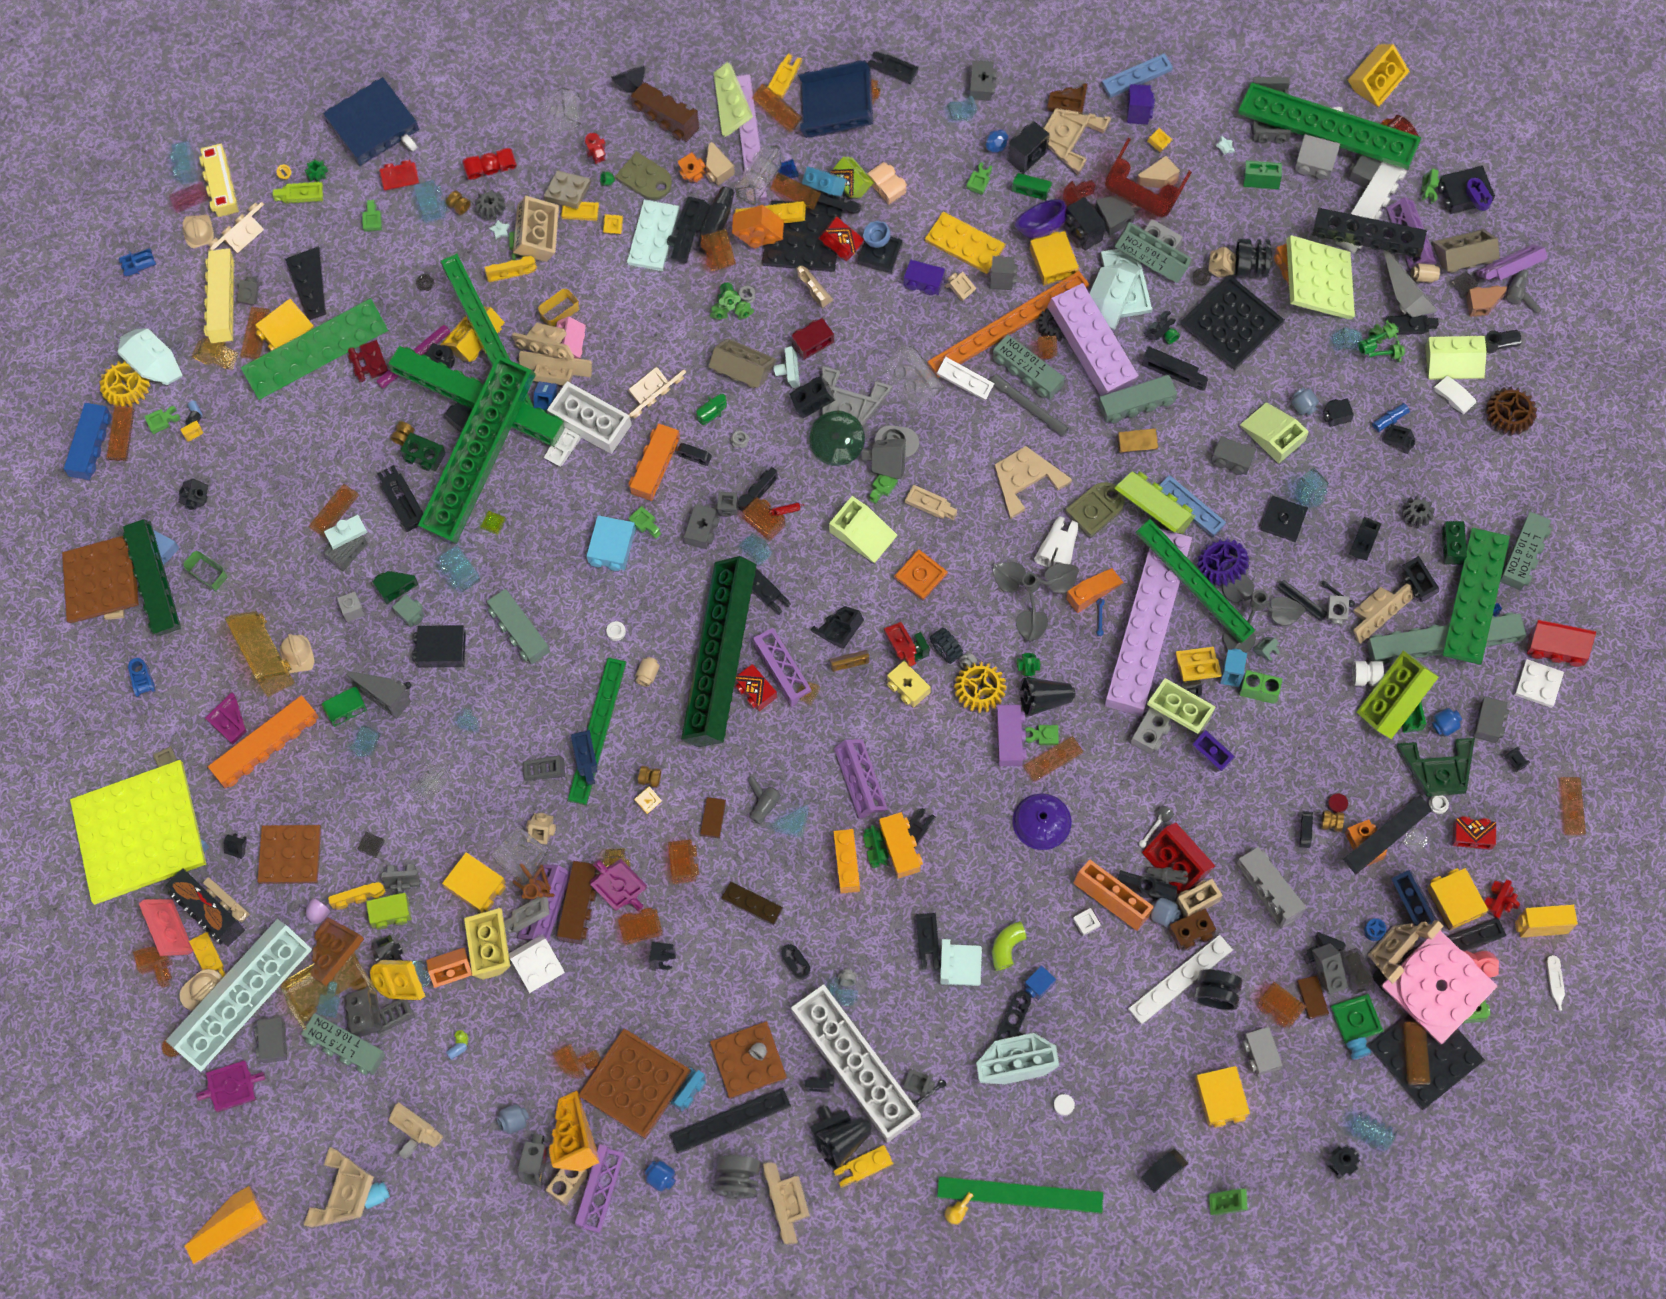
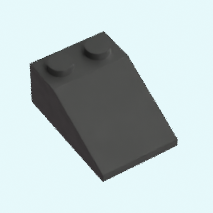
(382, 691)

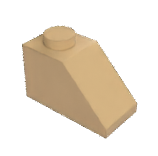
(718, 166)
(1159, 174)

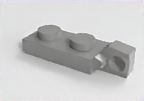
(527, 914)

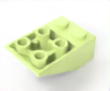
(1275, 431)
(862, 530)

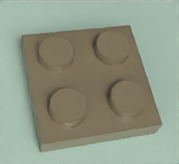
(567, 189)

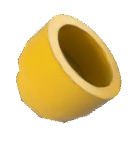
(287, 170)

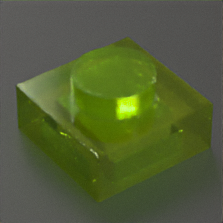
(493, 522)

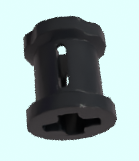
(1517, 759)

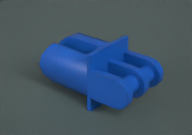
(136, 262)

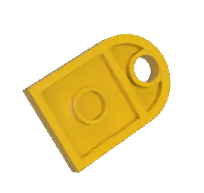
(397, 981)

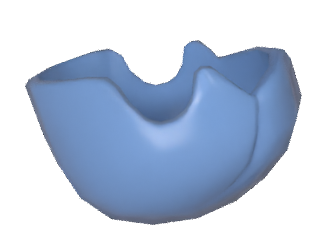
(876, 234)

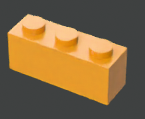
(900, 845)
(846, 861)

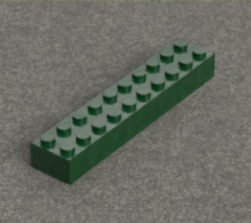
(719, 652)

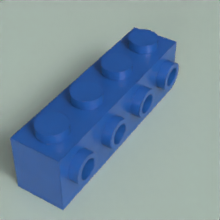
(87, 441)

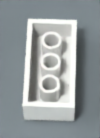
(590, 417)

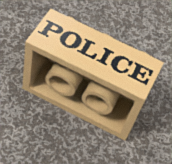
(536, 228)

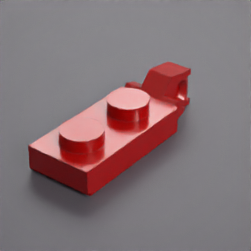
(901, 642)

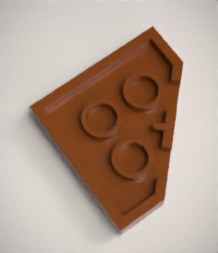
(332, 949)

